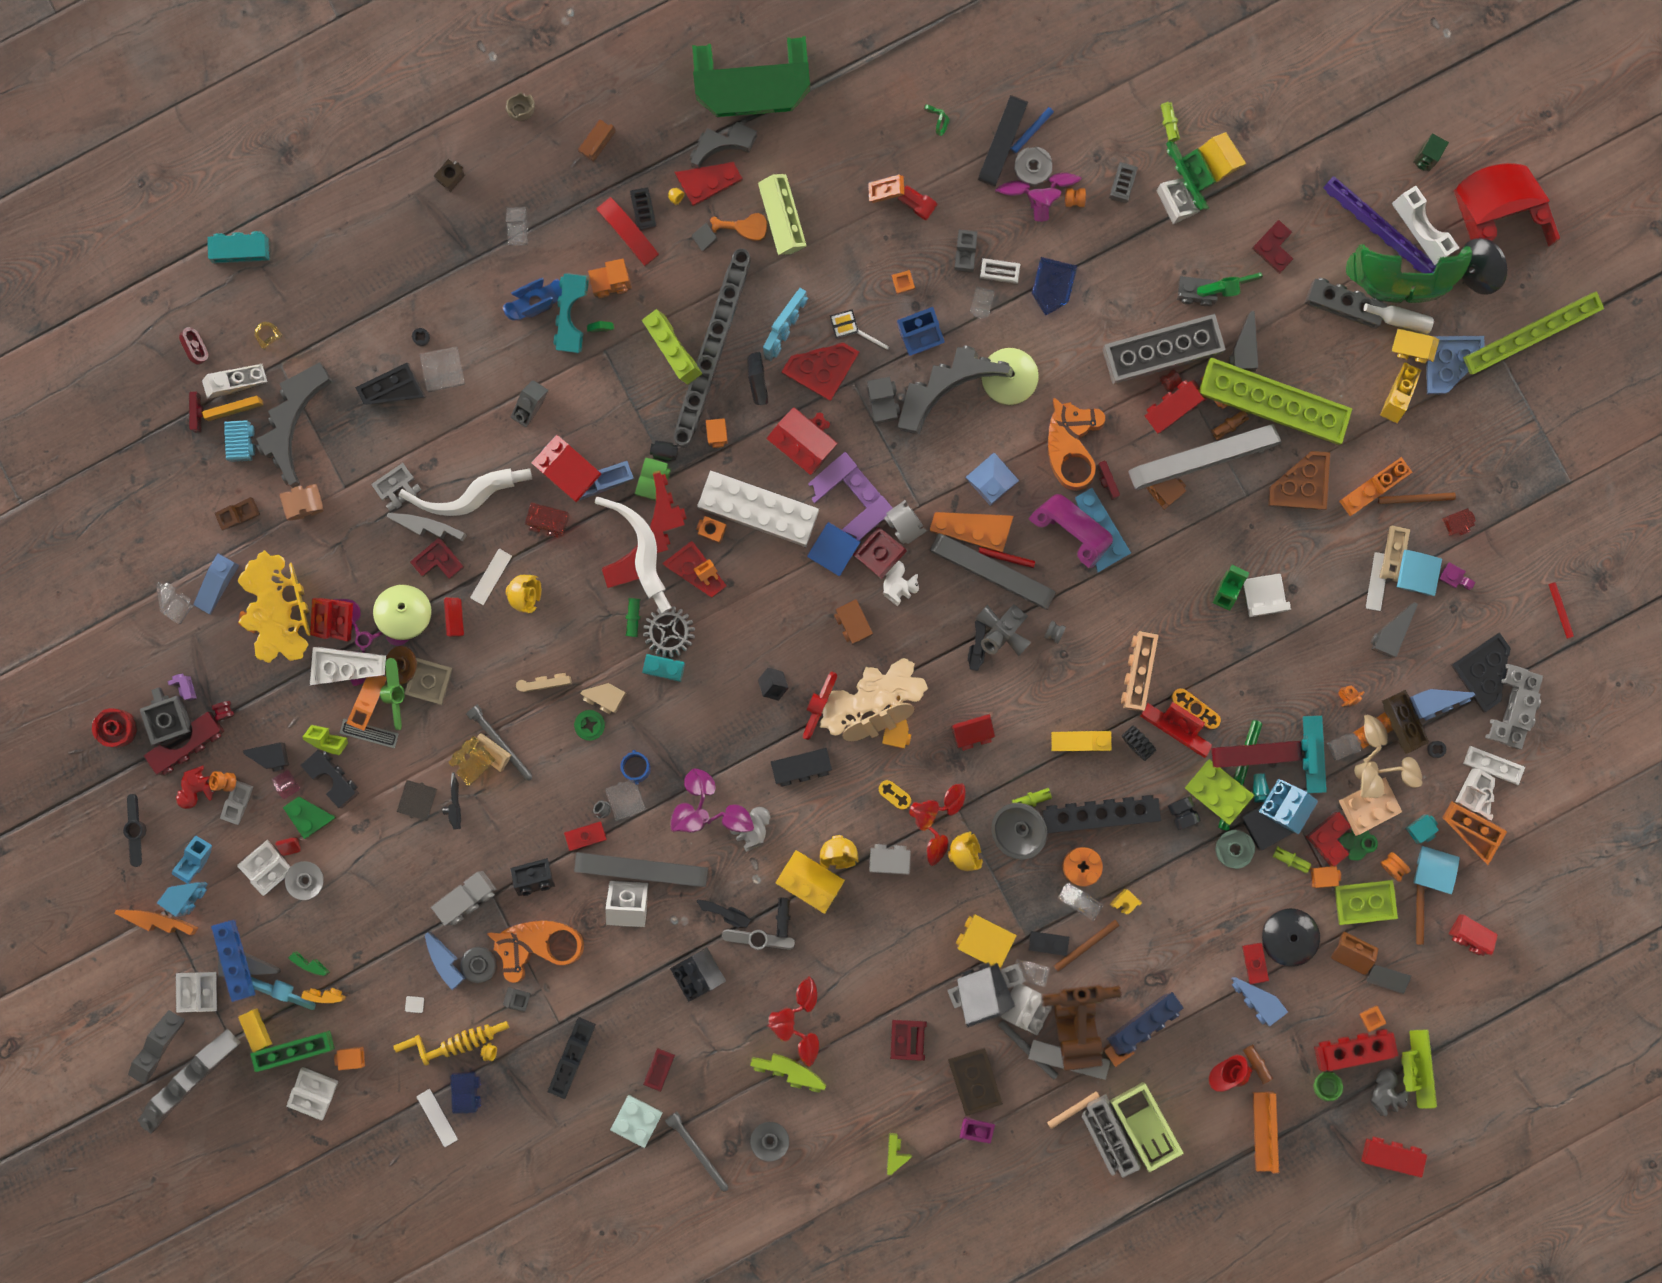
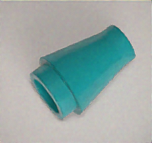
(1260, 788)

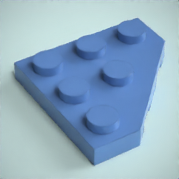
(1449, 362)

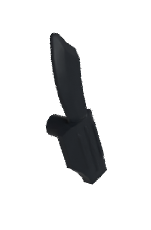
(976, 652)
(453, 809)
(731, 915)

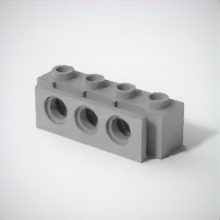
(1114, 1135)

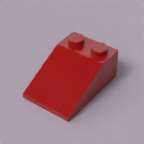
(566, 468)

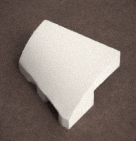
(1477, 793)

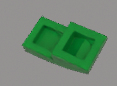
(314, 966)

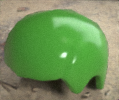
(1328, 1086)

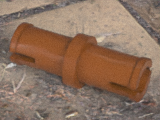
(1229, 425)
(1257, 1064)

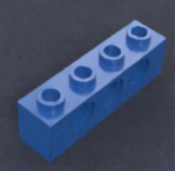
(233, 960)

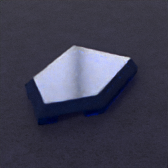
(1053, 284)

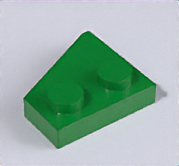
(307, 816)

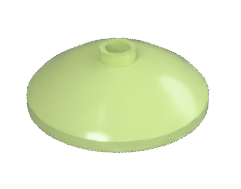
(1020, 386)
(406, 622)

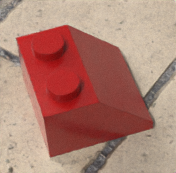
(973, 731)

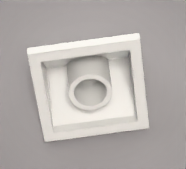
(1177, 200)

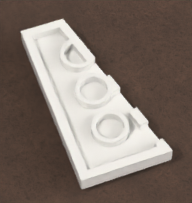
(341, 665)

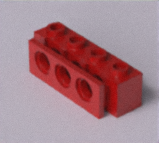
(1386, 1050)

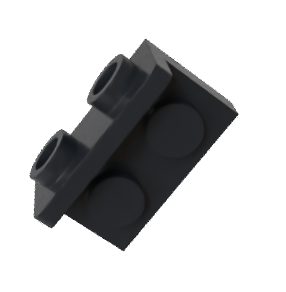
(532, 877)

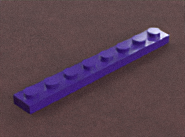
(1379, 226)

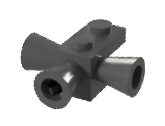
(1003, 630)

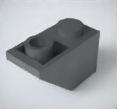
(529, 403)

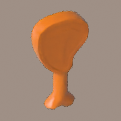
(752, 228)

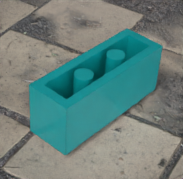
(238, 247)

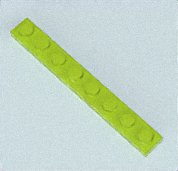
(1533, 333)

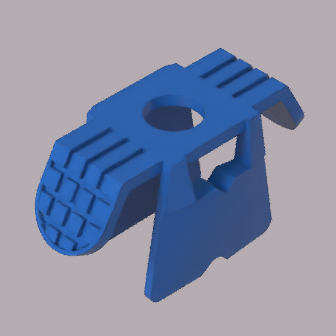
(521, 308)

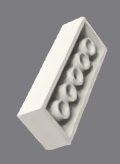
(758, 508)

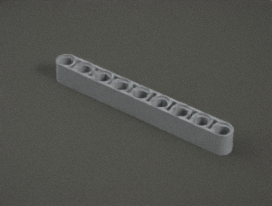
(1204, 457)

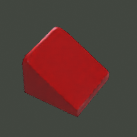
(288, 846)

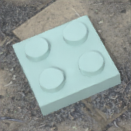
(636, 1121)

